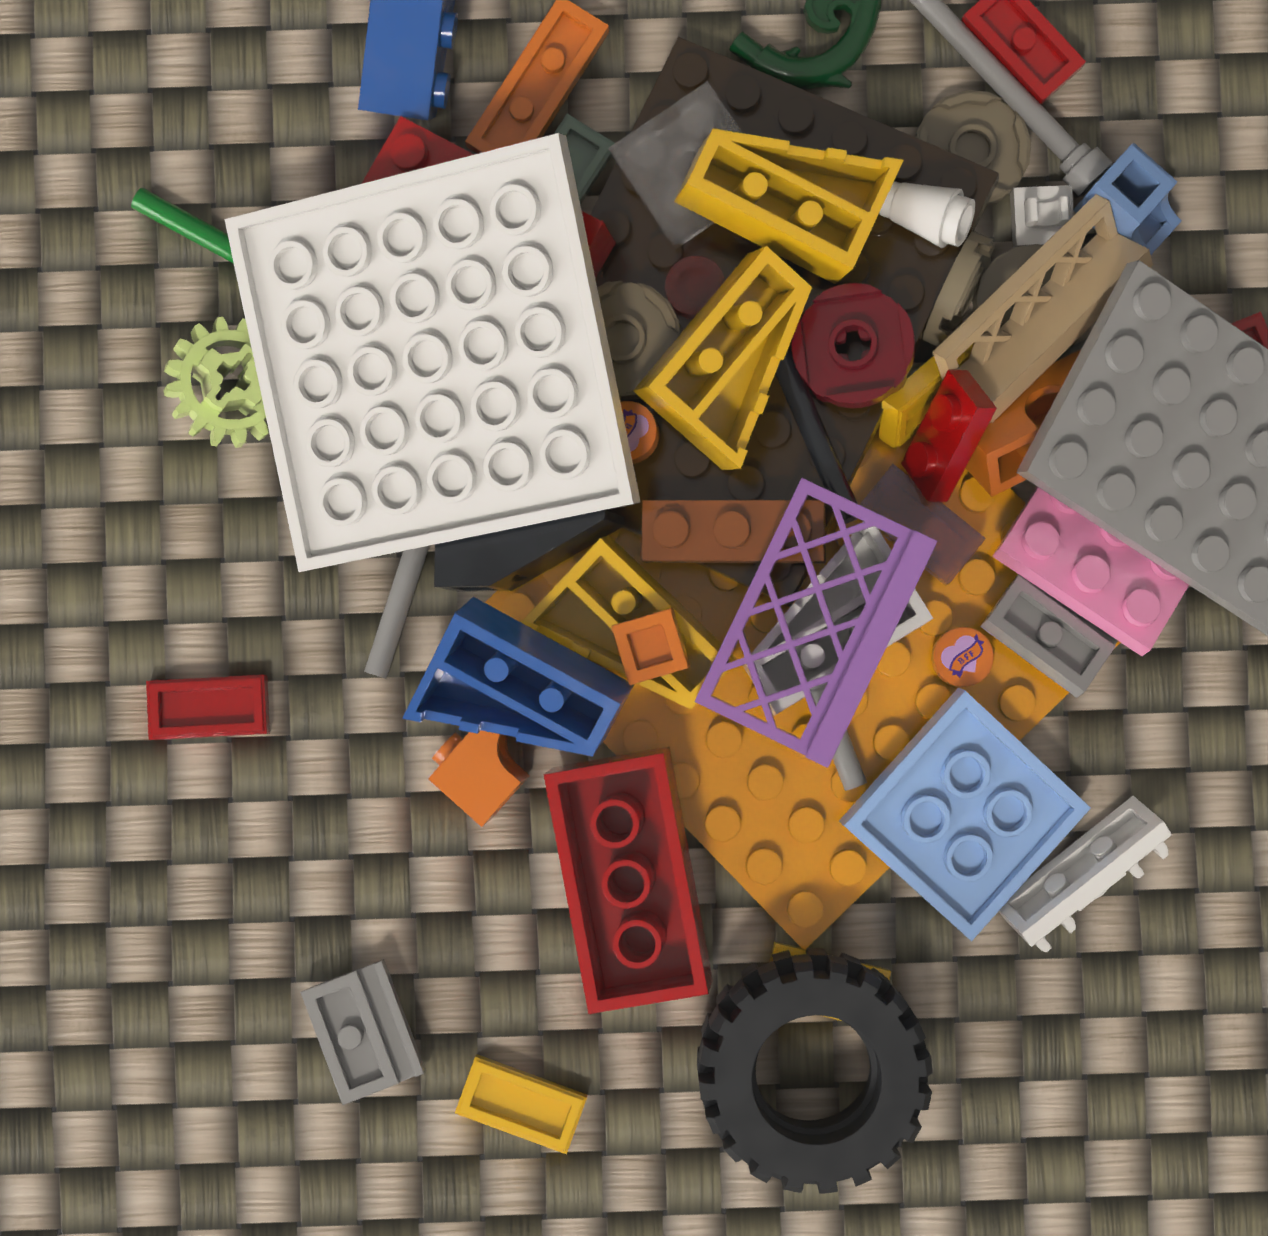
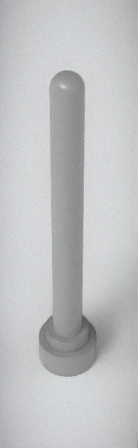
(1080, 162)

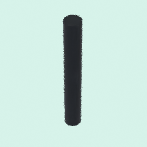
(813, 431)

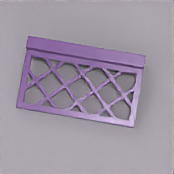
(864, 647)

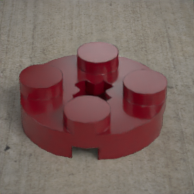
(825, 326)

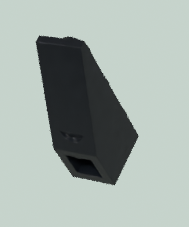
(518, 554)

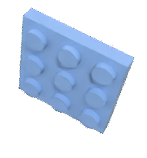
(965, 813)

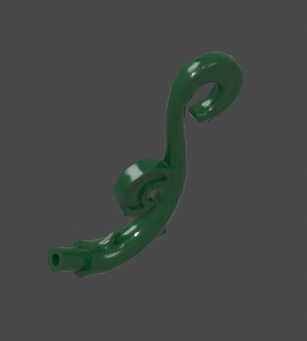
(824, 68)

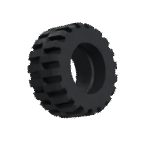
(827, 1147)

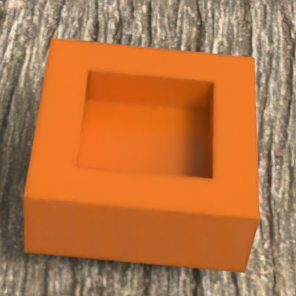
(650, 646)

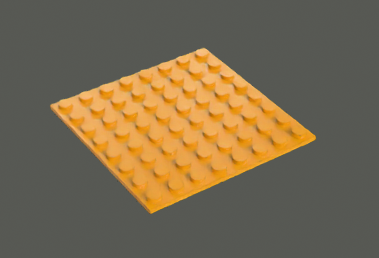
(768, 807)

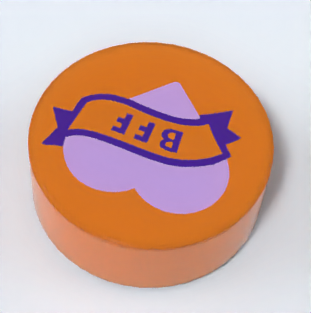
(641, 430)
(962, 657)

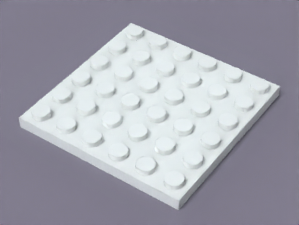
(433, 355)

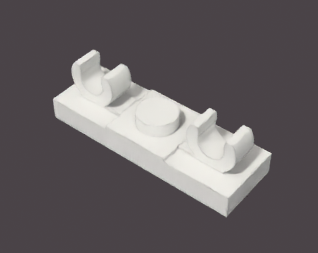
(1085, 871)

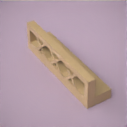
(1045, 318)

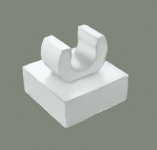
(1039, 213)

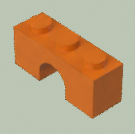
(1011, 434)
(477, 773)

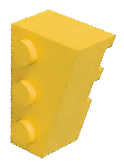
(789, 197)
(725, 359)
(611, 589)

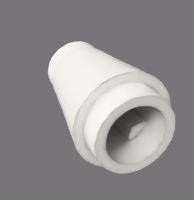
(930, 211)

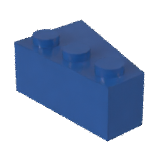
(407, 57)
(517, 684)

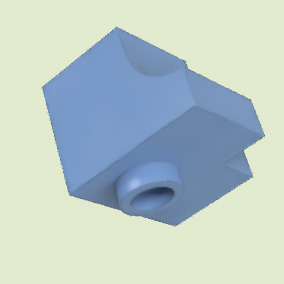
(1137, 198)

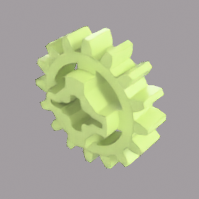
(209, 369)

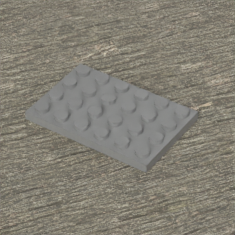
(1167, 440)

